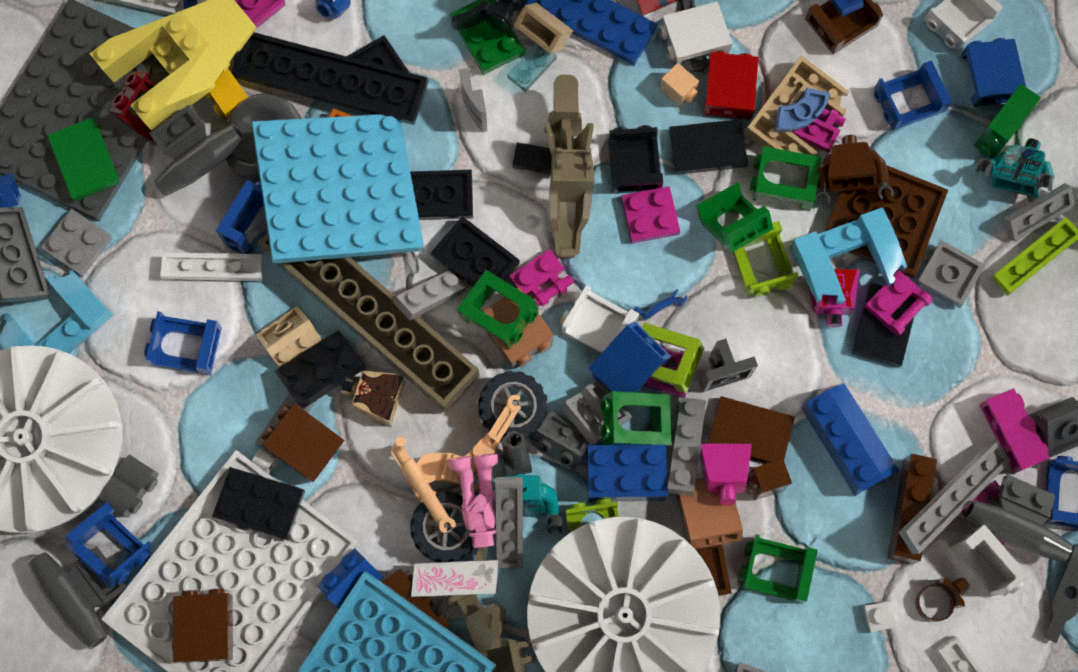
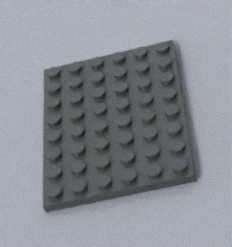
(61, 90)

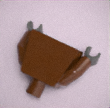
(852, 168)

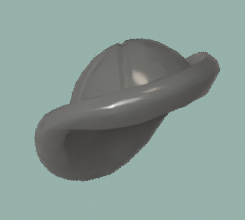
(255, 108)

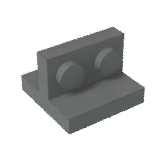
(725, 369)
(1058, 426)

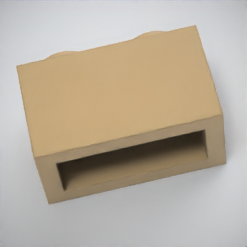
(543, 28)

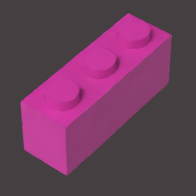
(1015, 430)

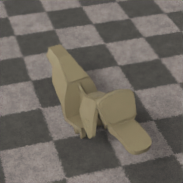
(571, 167)
(486, 627)

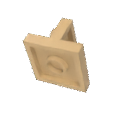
(288, 336)

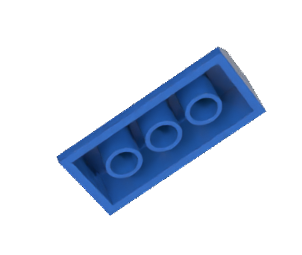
(849, 438)

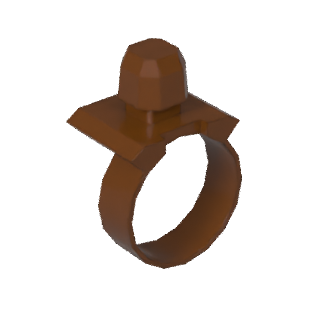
(954, 590)

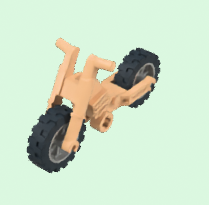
(435, 468)

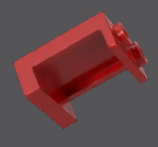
(731, 85)

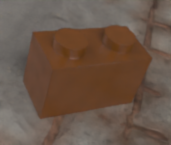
(768, 479)

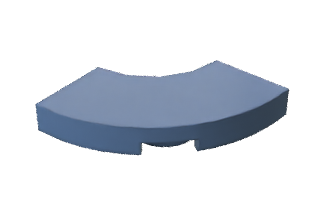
(803, 112)

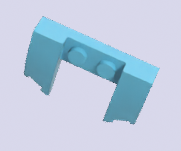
(815, 249)
(88, 317)

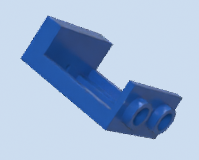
(933, 86)
(164, 325)
(1054, 472)
(97, 521)

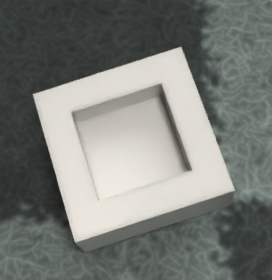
(879, 616)

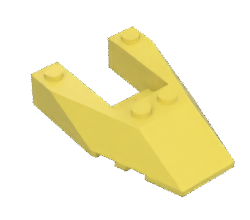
(190, 46)

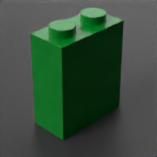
(1007, 121)

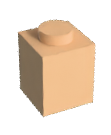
(679, 85)

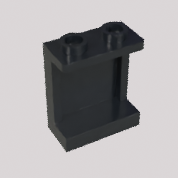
(634, 159)

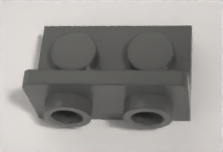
(560, 440)

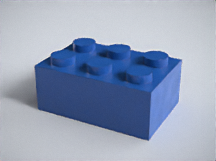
(627, 472)

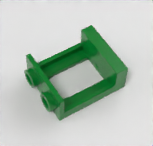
(763, 187)
(740, 233)
(509, 333)
(660, 418)
(805, 557)

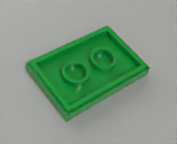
(84, 159)

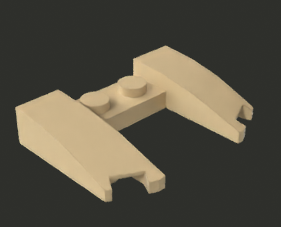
(798, 78)

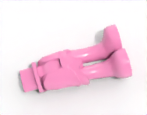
(478, 511)

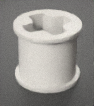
(265, 460)

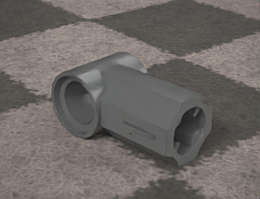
(516, 455)

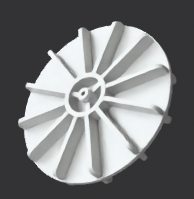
(54, 437)
(623, 601)

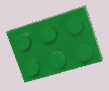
(487, 45)

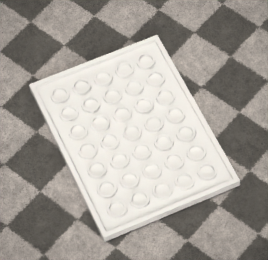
(268, 577)

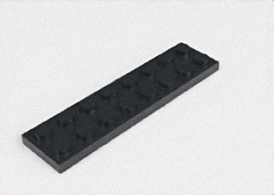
(331, 77)

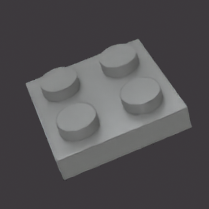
(76, 242)
(950, 274)

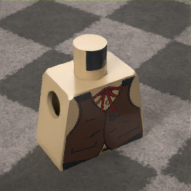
(376, 394)

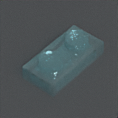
(531, 67)

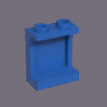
(994, 70)
(240, 218)
(629, 360)

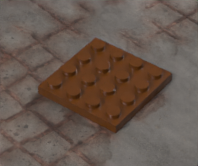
(910, 210)

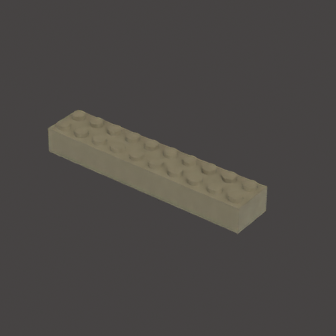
(371, 314)

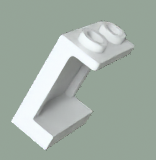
(961, 20)
(695, 33)
(595, 320)
(994, 557)

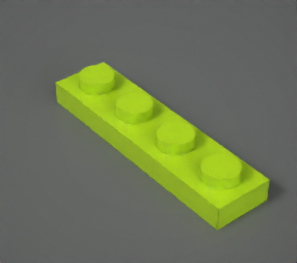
(1036, 256)

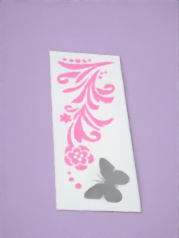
(455, 578)

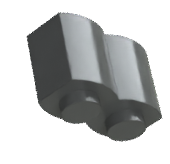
(129, 486)

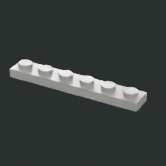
(954, 497)

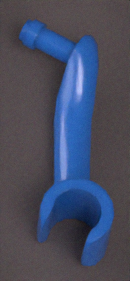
(661, 305)

